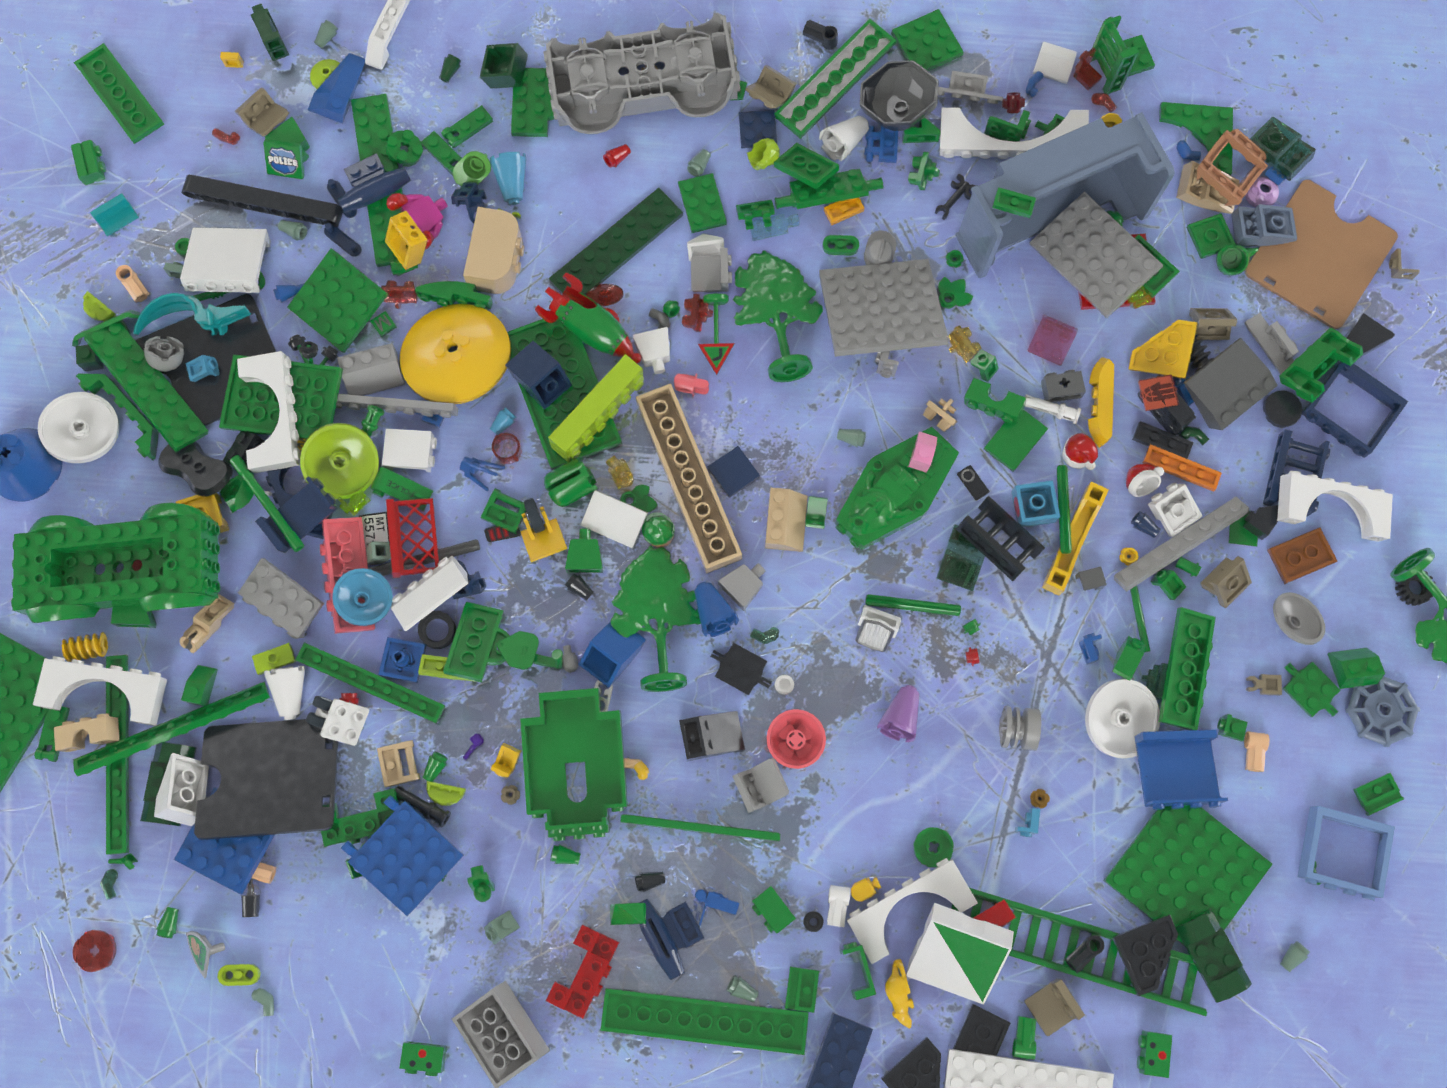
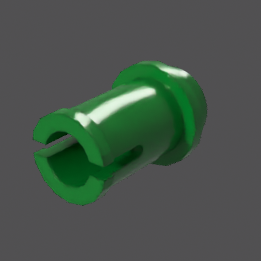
(1188, 566)

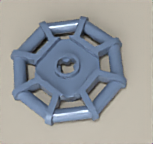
(1378, 720)

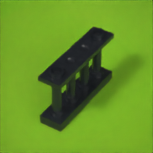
(990, 548)

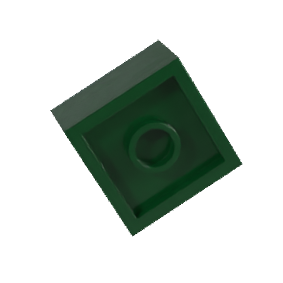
(503, 65)

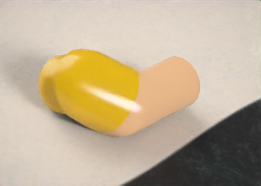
(639, 766)

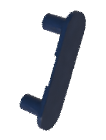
(336, 192)
(342, 240)

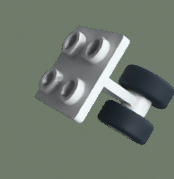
(338, 719)

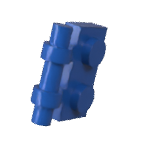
(887, 145)

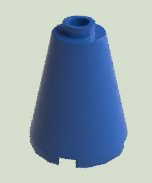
(713, 610)

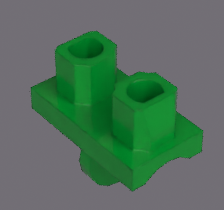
(926, 171)
(480, 884)

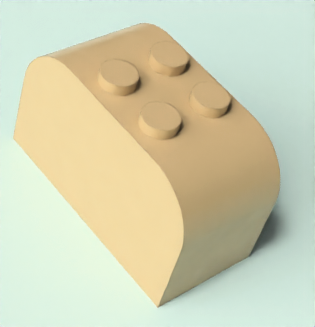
(494, 251)

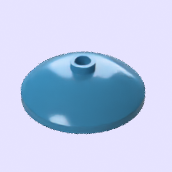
(365, 585)

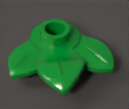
(955, 292)
(640, 498)

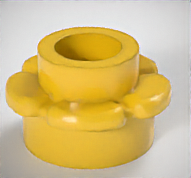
(1128, 551)

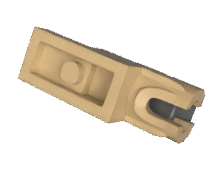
(205, 623)

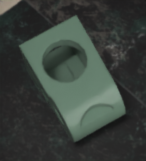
(378, 553)

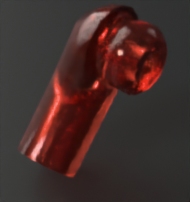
(1103, 100)
(222, 136)

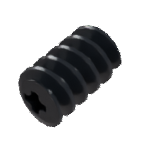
(1198, 355)

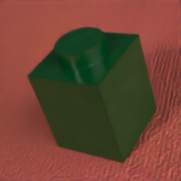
(87, 358)

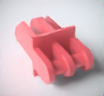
(690, 384)

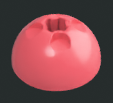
(805, 730)

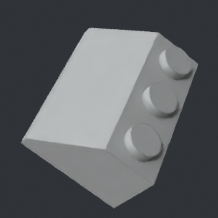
(371, 370)

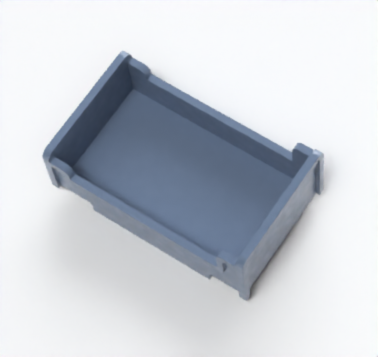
(1109, 164)

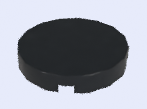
(1282, 409)

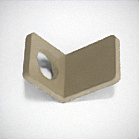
(1396, 267)

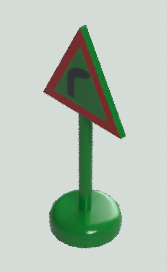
(717, 352)

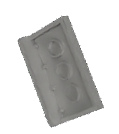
(280, 598)

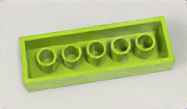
(597, 408)

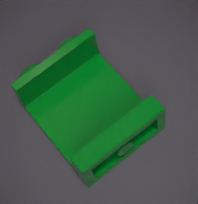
(868, 990)

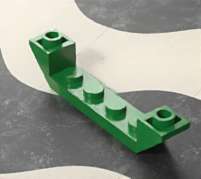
(148, 441)

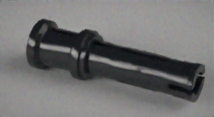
(429, 810)

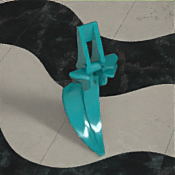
(209, 318)

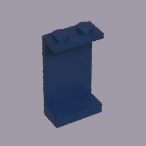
(301, 513)

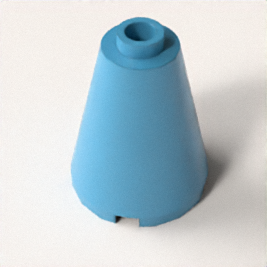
(510, 175)

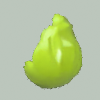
(763, 154)

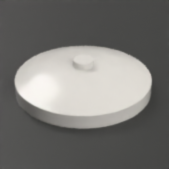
(78, 427)
(1118, 714)

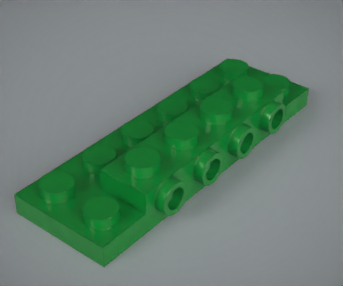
(1187, 669)

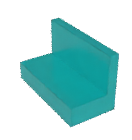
(114, 214)

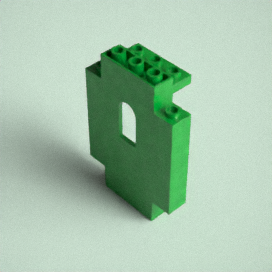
(571, 732)

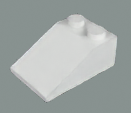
(180, 789)

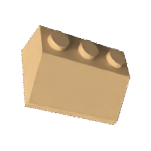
(786, 520)

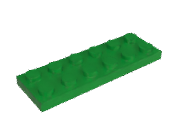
(119, 93)

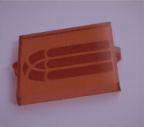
(1158, 392)

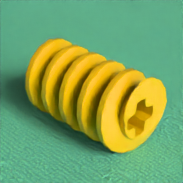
(85, 649)

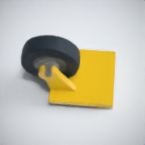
(542, 538)

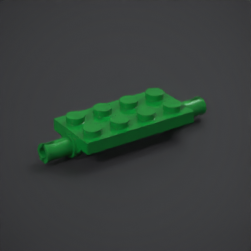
(837, 188)

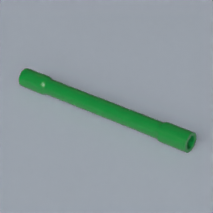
(290, 536)

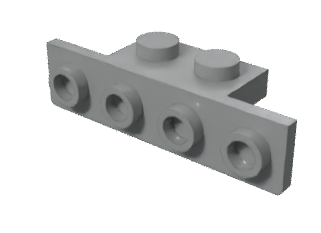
(968, 85)
(1273, 341)

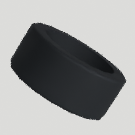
(451, 631)

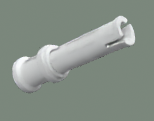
(1060, 411)

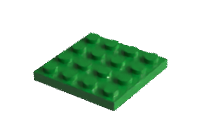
(337, 300)

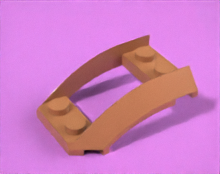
(1222, 183)

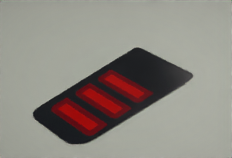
(496, 534)

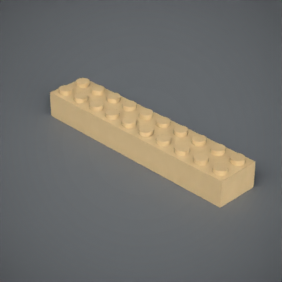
(689, 478)

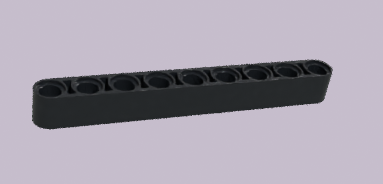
(262, 200)

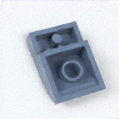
(1263, 225)

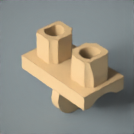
(947, 421)

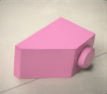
(923, 452)

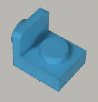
(202, 367)
(1032, 819)

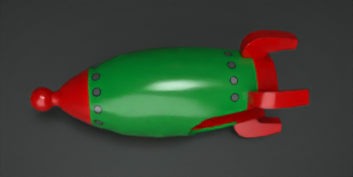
(588, 320)

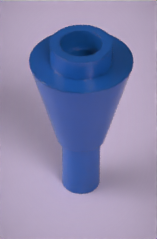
(284, 292)

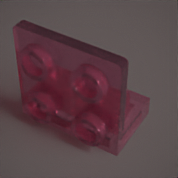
(1052, 340)

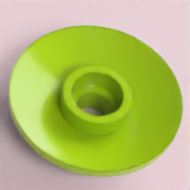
(317, 72)

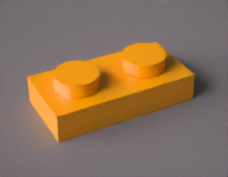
(843, 210)

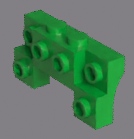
(1316, 361)
(359, 825)

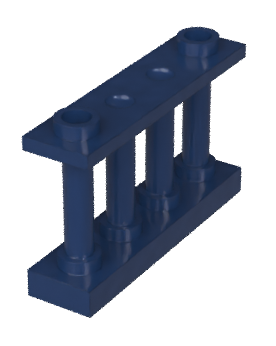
(1281, 460)

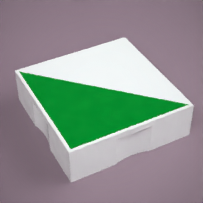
(960, 953)

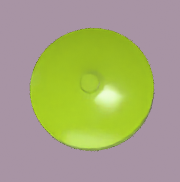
(341, 459)

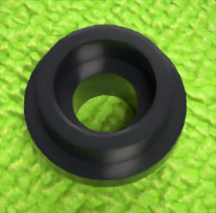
(819, 918)

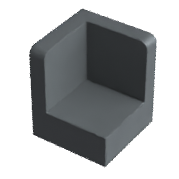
(1092, 579)

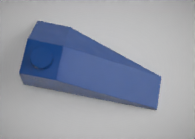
(335, 93)

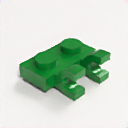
(755, 209)

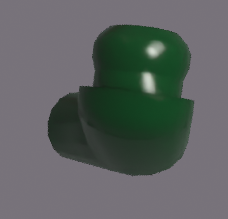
(1194, 432)

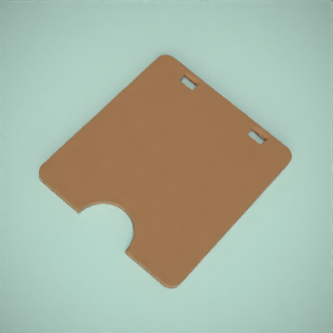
(1328, 260)

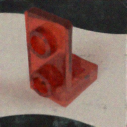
(1085, 72)

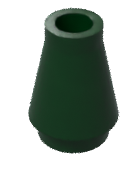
(449, 67)

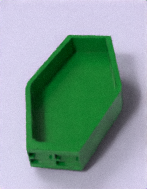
(892, 493)

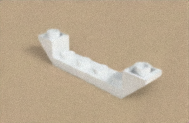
(383, 31)

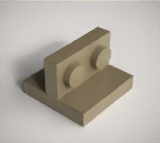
(1213, 323)
(1227, 580)

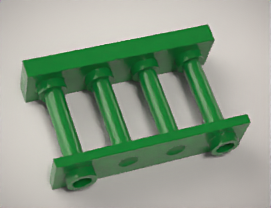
(1123, 60)

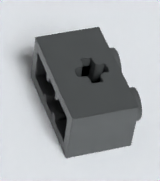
(1054, 392)

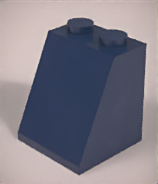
(539, 374)

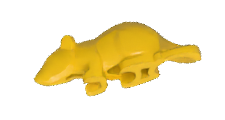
(897, 991)

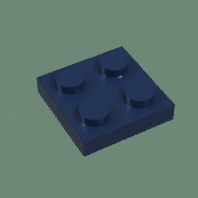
(756, 126)

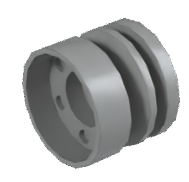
(1017, 727)

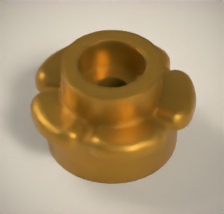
(1037, 803)

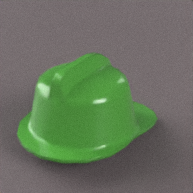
(472, 168)

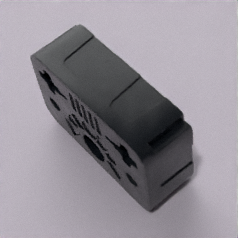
(1173, 418)

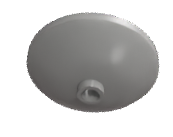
(1298, 618)

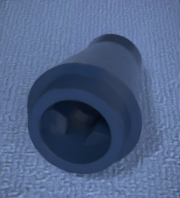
(1145, 524)

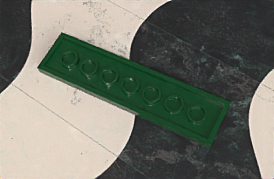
(619, 242)

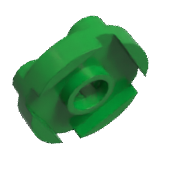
(407, 139)
(933, 835)

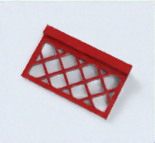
(395, 536)

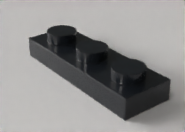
(1151, 435)

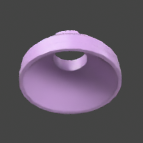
(1257, 196)

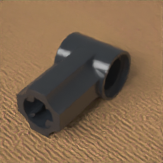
(821, 33)
(1083, 954)

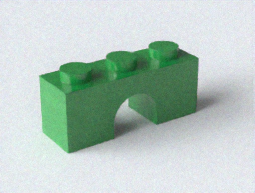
(1007, 409)

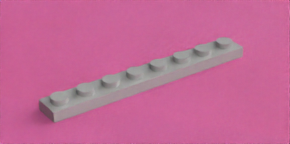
(392, 405)
(1181, 544)

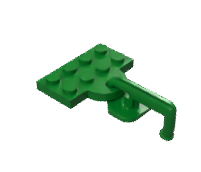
(478, 641)

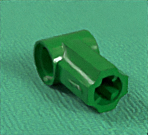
(1024, 1044)

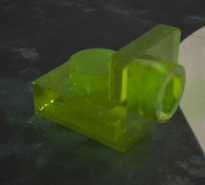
(1139, 298)
(356, 503)

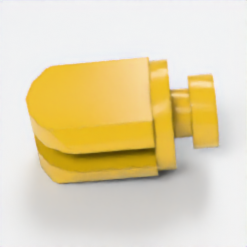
(865, 889)

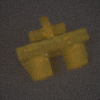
(962, 345)
(619, 472)

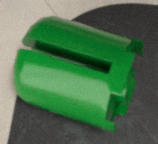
(570, 482)

